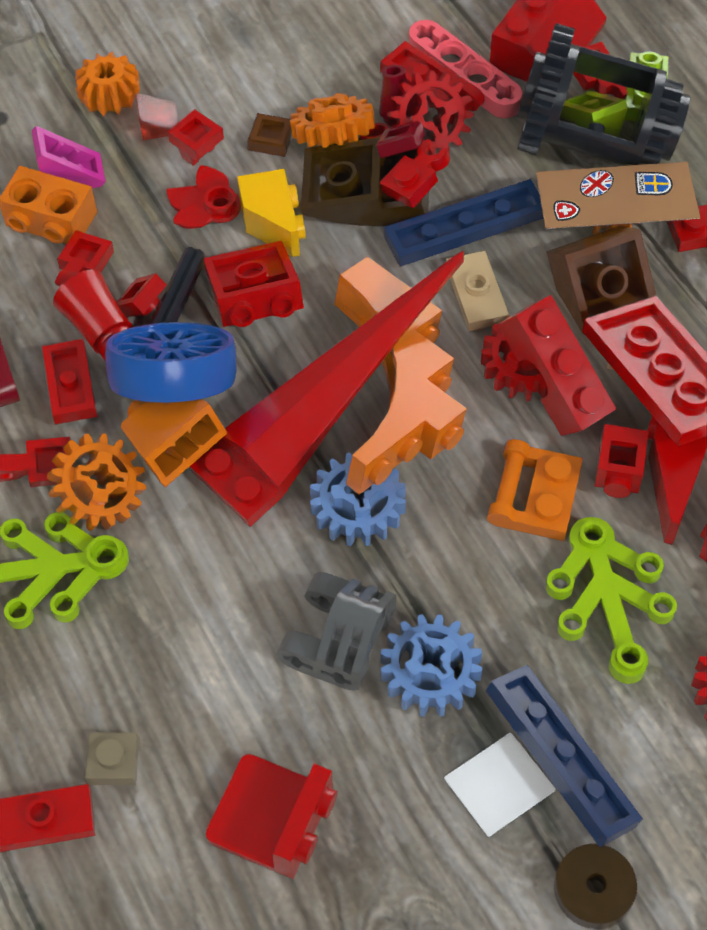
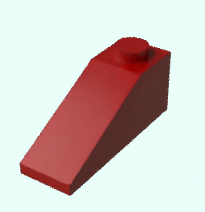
(673, 476)

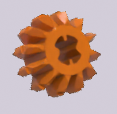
(107, 83)

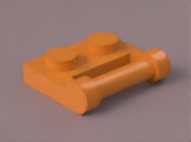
(549, 496)

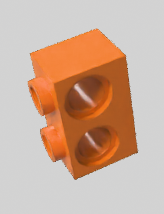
(47, 205)

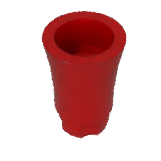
(91, 308)

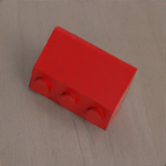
(530, 26)

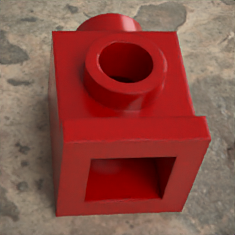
(621, 460)

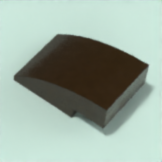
(345, 188)

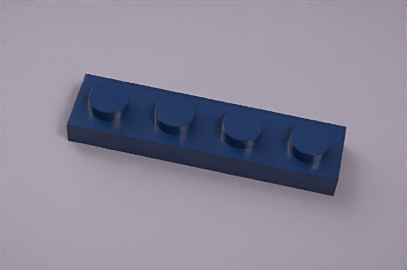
(464, 222)
(564, 755)

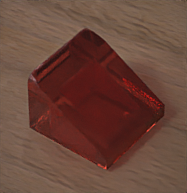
(155, 116)

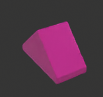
(67, 159)

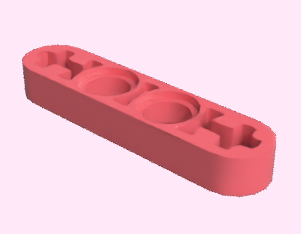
(471, 63)

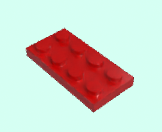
(657, 364)

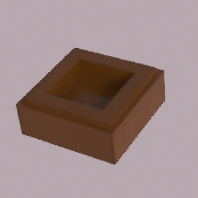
(270, 135)

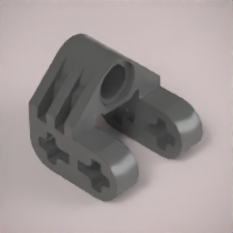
(349, 635)

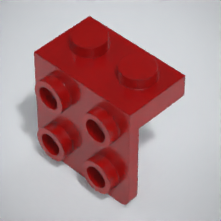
(272, 814)

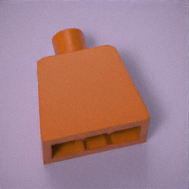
(171, 434)

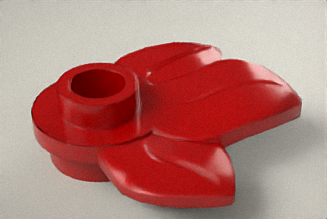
(206, 201)

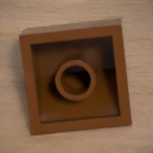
(602, 272)

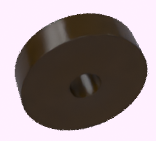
(591, 908)

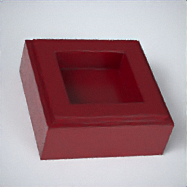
(400, 139)

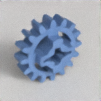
(341, 511)
(427, 684)

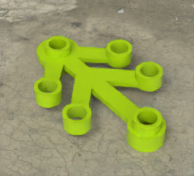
(52, 565)
(609, 589)

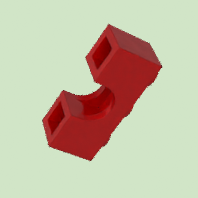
(546, 340)

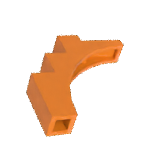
(417, 377)

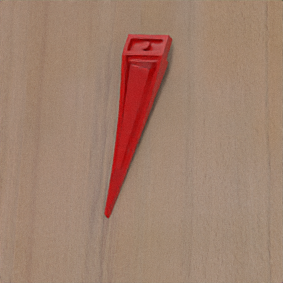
(279, 434)

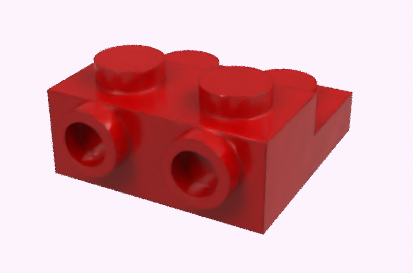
(254, 284)

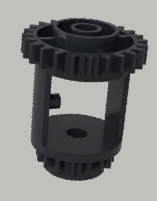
(657, 122)

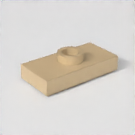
(478, 292)

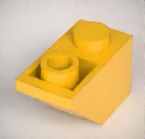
(269, 210)

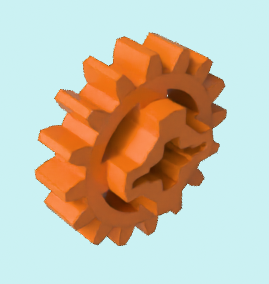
(332, 120)
(112, 470)

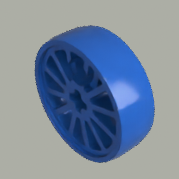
(171, 362)

